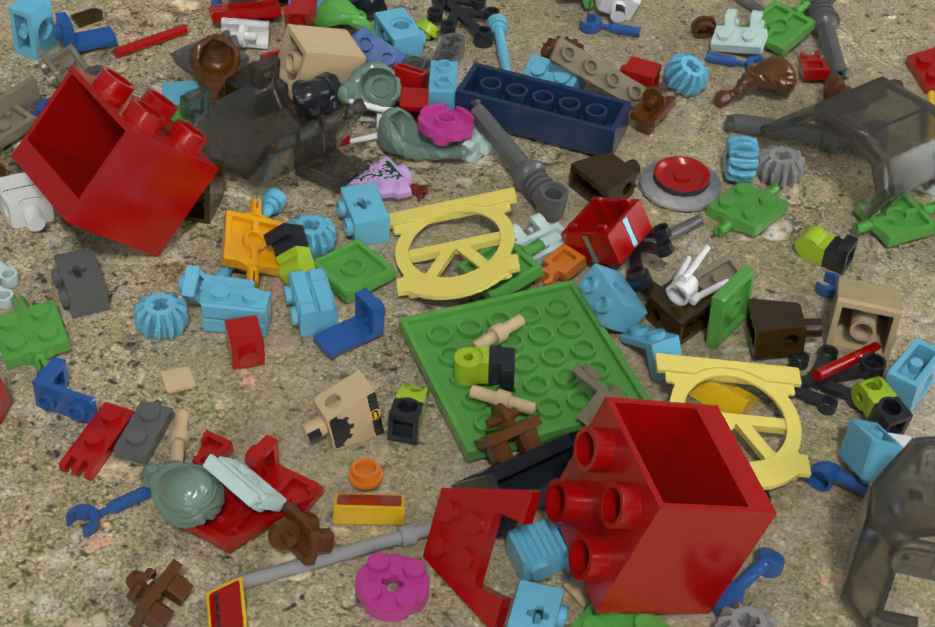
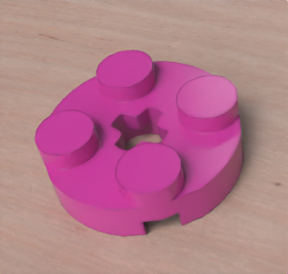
(445, 124)
(396, 569)

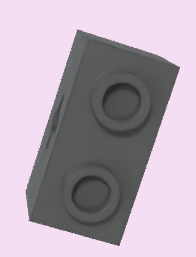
(80, 282)

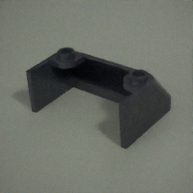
(525, 472)

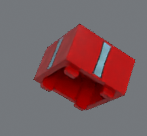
(608, 230)

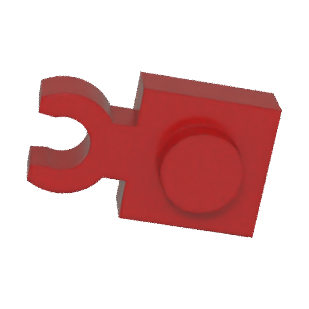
(813, 67)

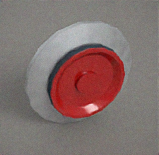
(680, 184)

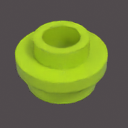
(428, 28)

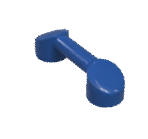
(826, 473)
(768, 564)

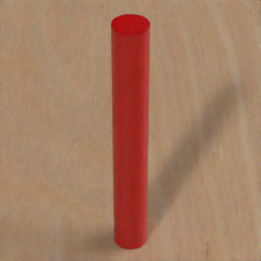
(150, 41)
(844, 362)

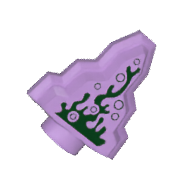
(391, 179)

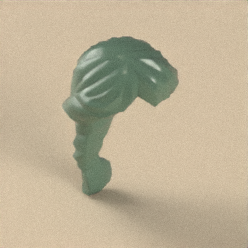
(372, 83)
(400, 137)
(184, 492)

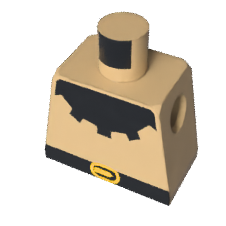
(345, 413)

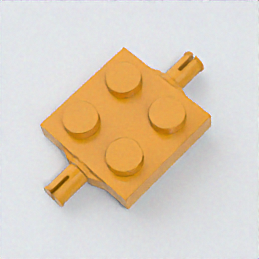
(245, 245)

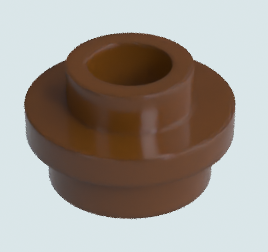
(703, 27)

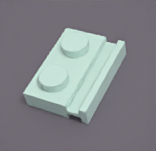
(245, 483)

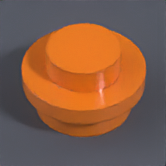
(365, 474)

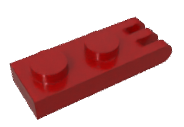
(265, 10)
(96, 441)

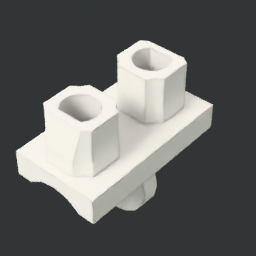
(249, 32)

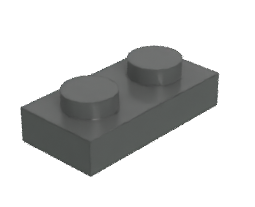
(143, 433)

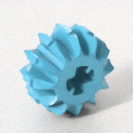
(686, 74)
(741, 158)
(319, 233)
(161, 315)

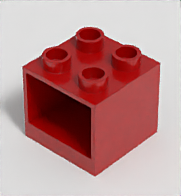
(116, 159)
(657, 507)

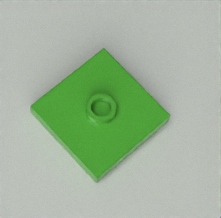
(354, 269)
(729, 306)

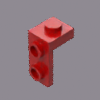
(300, 12)
(264, 461)

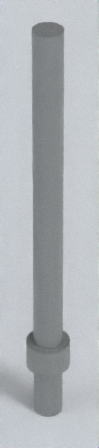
(405, 536)

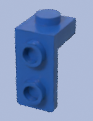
(83, 40)
(376, 48)
(363, 327)
(52, 393)

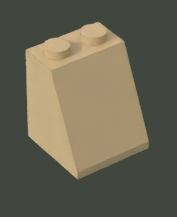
(316, 50)
(864, 315)

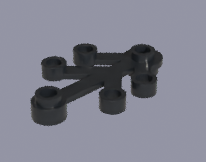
(482, 35)
(637, 275)
(869, 367)

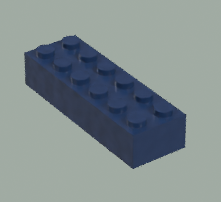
(546, 109)

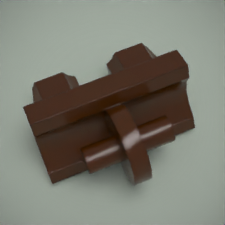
(651, 109)
(496, 443)
(301, 535)
(150, 609)

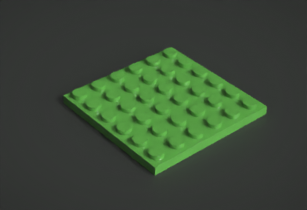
(555, 337)

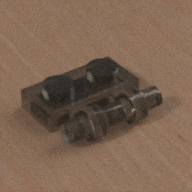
(333, 170)

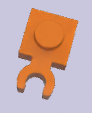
(562, 265)

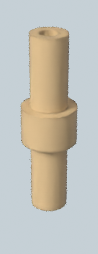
(499, 332)
(504, 397)
(179, 436)

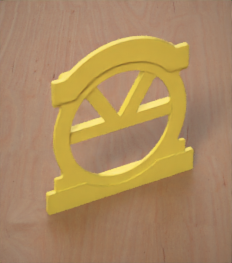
(488, 272)
(777, 382)

